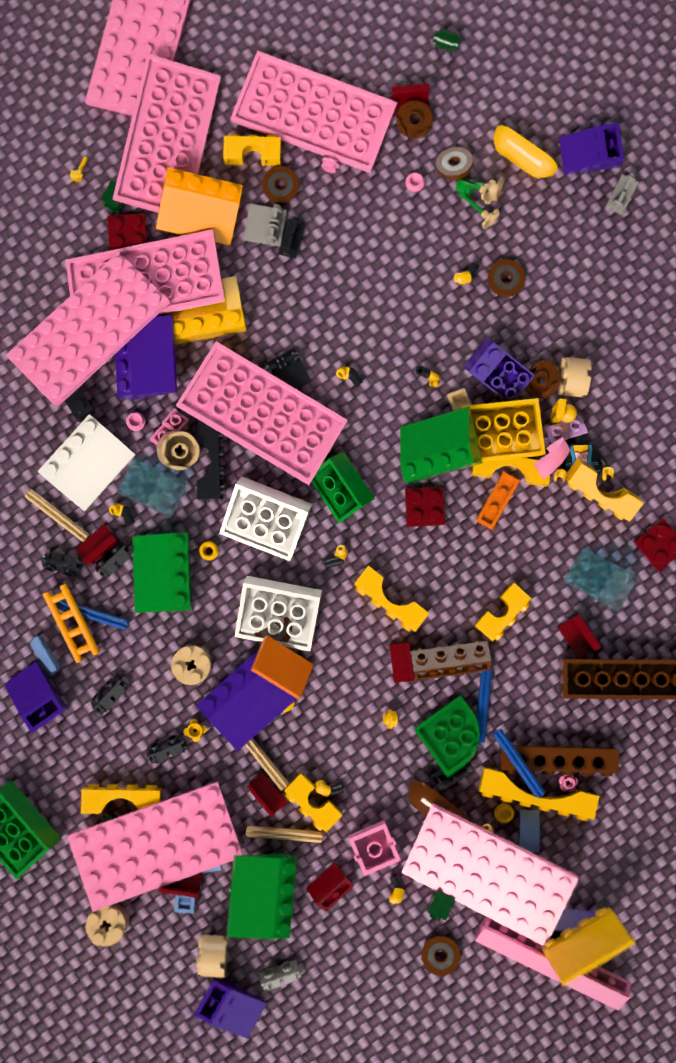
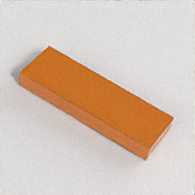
(497, 500)

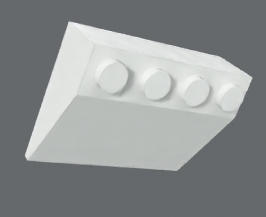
(86, 463)
(265, 518)
(269, 602)

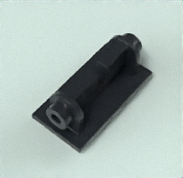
(292, 238)
(118, 554)
(53, 562)
(103, 699)
(158, 750)
(444, 782)

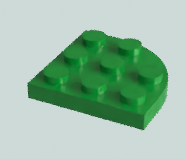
(451, 735)

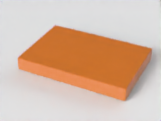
(282, 667)

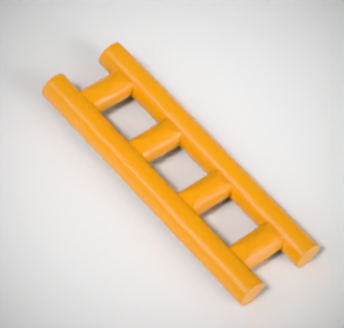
(69, 634)

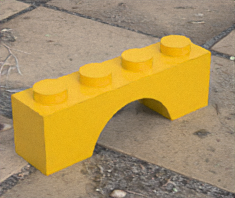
(525, 465)
(622, 502)
(371, 584)
(96, 798)

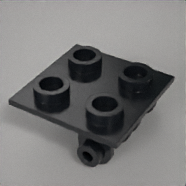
(288, 369)

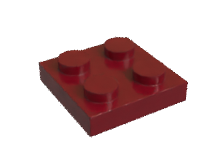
(126, 230)
(424, 507)
(658, 545)

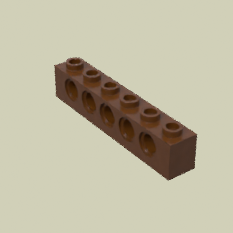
(608, 755)

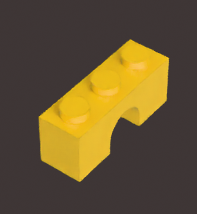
(238, 146)
(515, 601)
(324, 815)

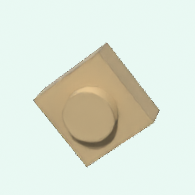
(458, 399)

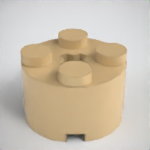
(574, 377)
(181, 460)
(181, 668)
(103, 934)
(213, 956)

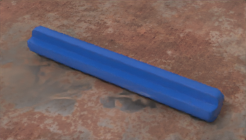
(96, 615)
(483, 702)
(519, 763)

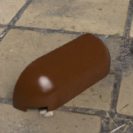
(423, 797)

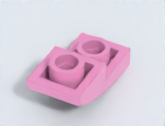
(173, 422)
(557, 453)

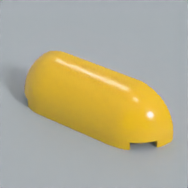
(523, 153)

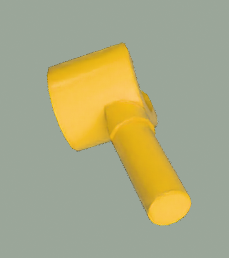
(77, 175)

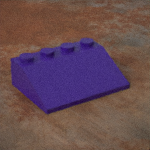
(148, 362)
(244, 704)

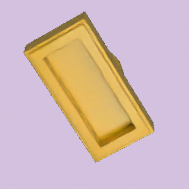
(563, 412)

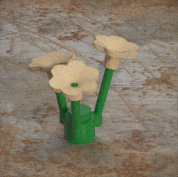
(490, 192)

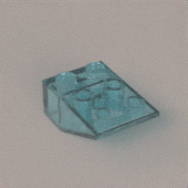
(152, 487)
(601, 580)

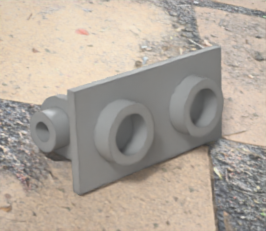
(622, 193)
(287, 971)

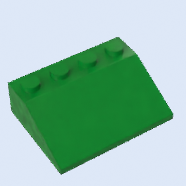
(438, 446)
(162, 573)
(23, 831)
(261, 896)

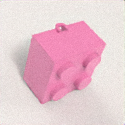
(374, 848)

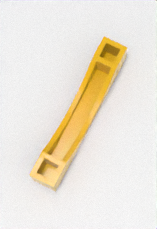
(577, 802)

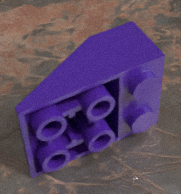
(592, 149)
(498, 370)
(35, 697)
(230, 1007)

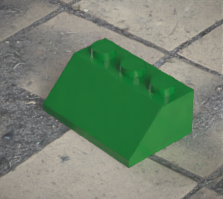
(341, 487)

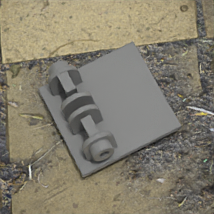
(265, 224)

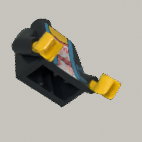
(586, 453)

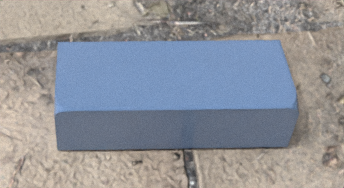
(45, 655)

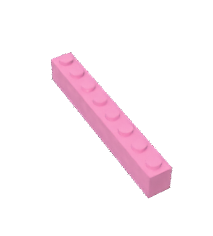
(595, 983)

